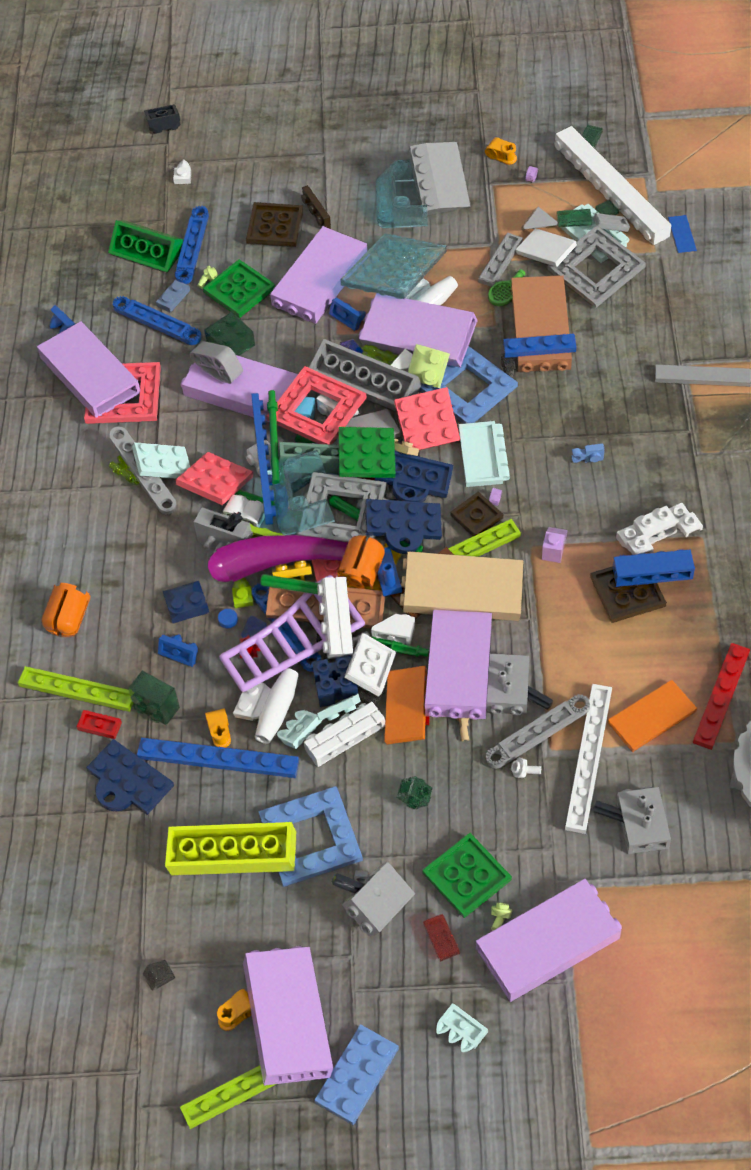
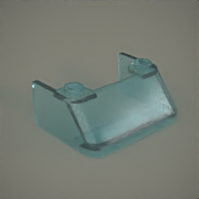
(396, 210)
(295, 513)

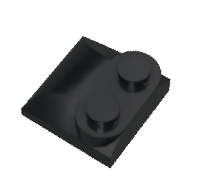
(162, 118)

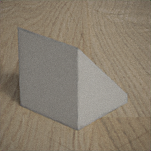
(361, 876)

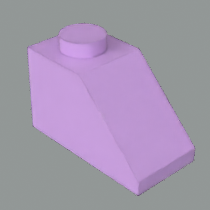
(554, 544)

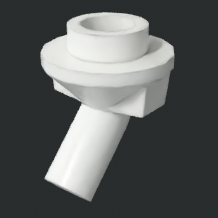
(520, 768)

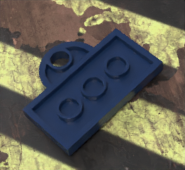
(419, 477)
(403, 522)
(128, 779)

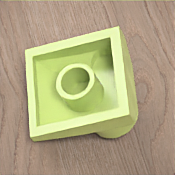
(428, 365)

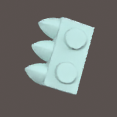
(332, 711)
(299, 729)
(461, 1027)

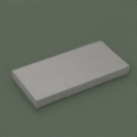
(377, 419)

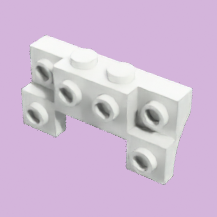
(657, 526)

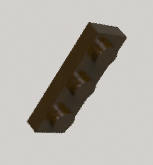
(315, 207)

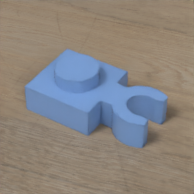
(591, 453)

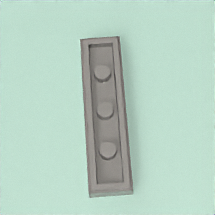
(500, 260)

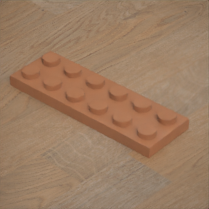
(367, 603)

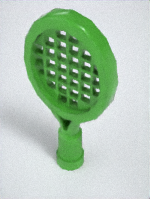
(520, 273)

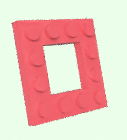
(308, 379)
(148, 401)

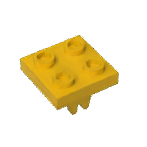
(299, 568)

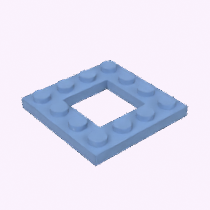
(499, 387)
(346, 847)

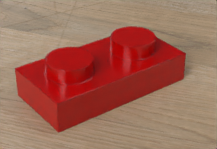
(99, 724)

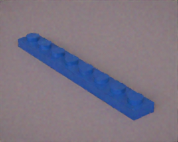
(264, 464)
(218, 757)

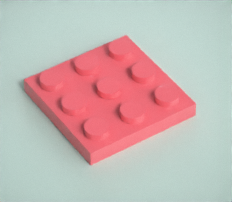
(427, 419)
(214, 478)

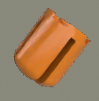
(361, 561)
(65, 610)

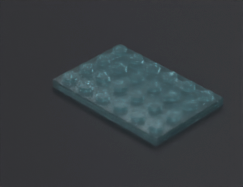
(393, 266)

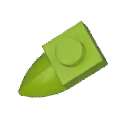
(242, 594)

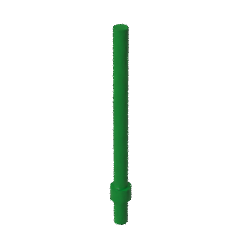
(272, 408)

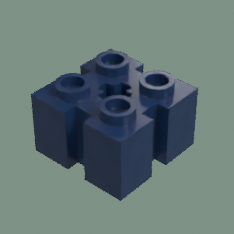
(331, 680)

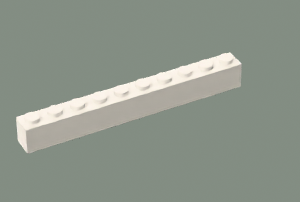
(612, 185)

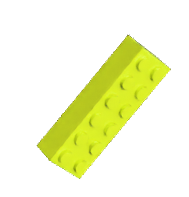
(231, 848)

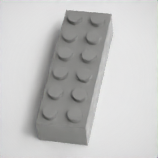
(377, 379)

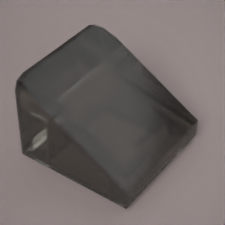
(158, 974)

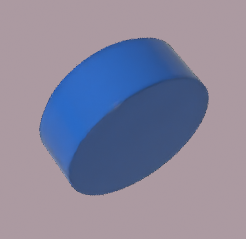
(227, 618)

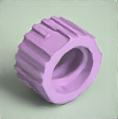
(531, 174)
(495, 496)

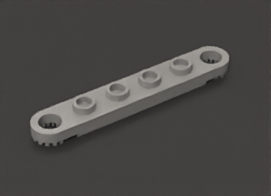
(152, 485)
(537, 731)

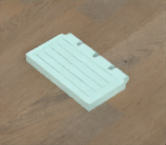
(578, 232)
(483, 453)

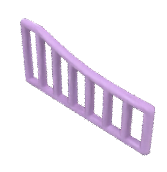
(273, 628)

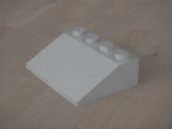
(439, 177)

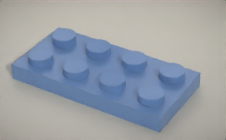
(356, 1074)

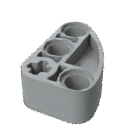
(217, 361)

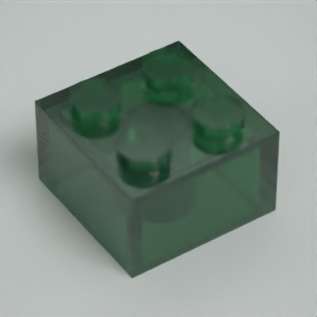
(231, 333)
(154, 698)

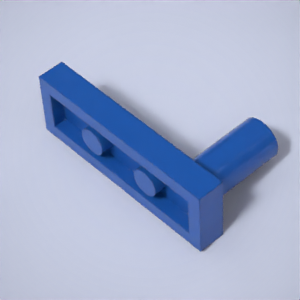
(388, 575)

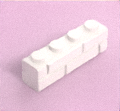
(336, 617)
(344, 733)

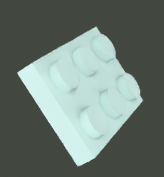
(160, 460)

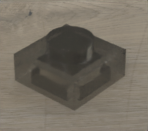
(508, 365)
(366, 697)

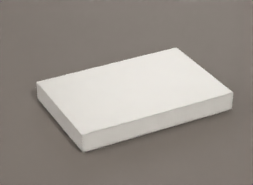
(546, 247)
(370, 664)

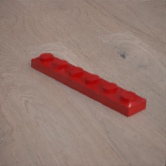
(721, 696)

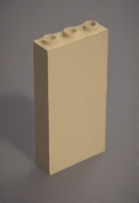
(462, 584)

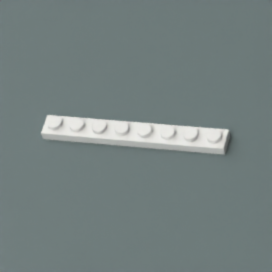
(588, 759)

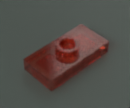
(441, 937)

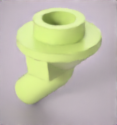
(209, 274)
(501, 912)

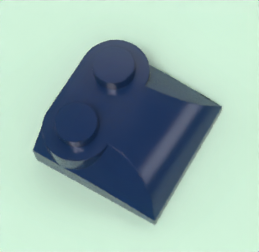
(186, 602)

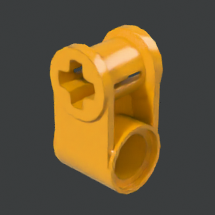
(501, 151)
(218, 727)
(237, 1008)

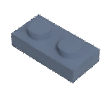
(173, 296)

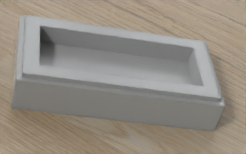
(611, 222)

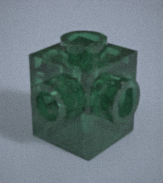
(414, 792)

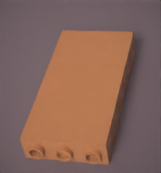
(540, 311)

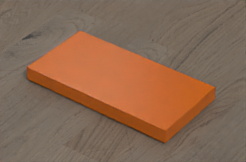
(406, 705)
(652, 715)

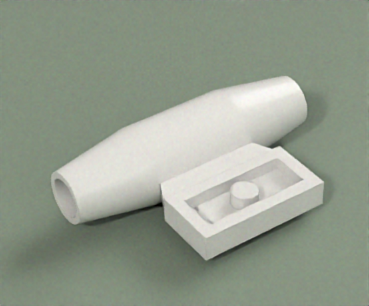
(436, 294)
(268, 704)

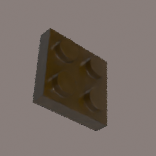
(476, 514)

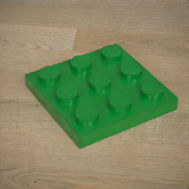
(239, 288)
(366, 452)
(467, 875)

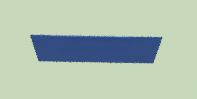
(682, 234)

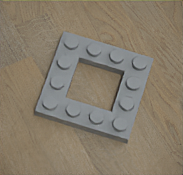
(596, 294)
(325, 484)

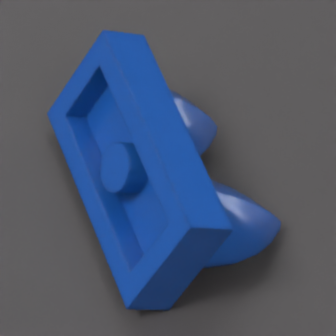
(346, 314)
(59, 318)
(175, 649)

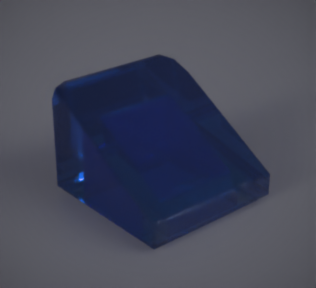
(351, 344)
(253, 626)

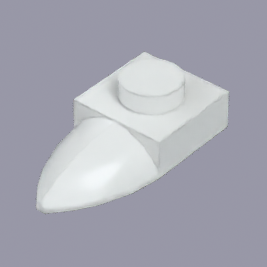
(182, 173)

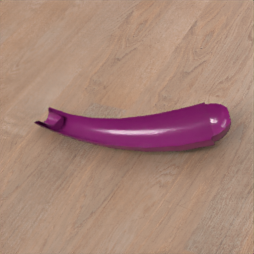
(259, 553)

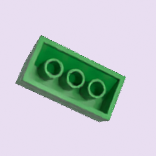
(145, 245)

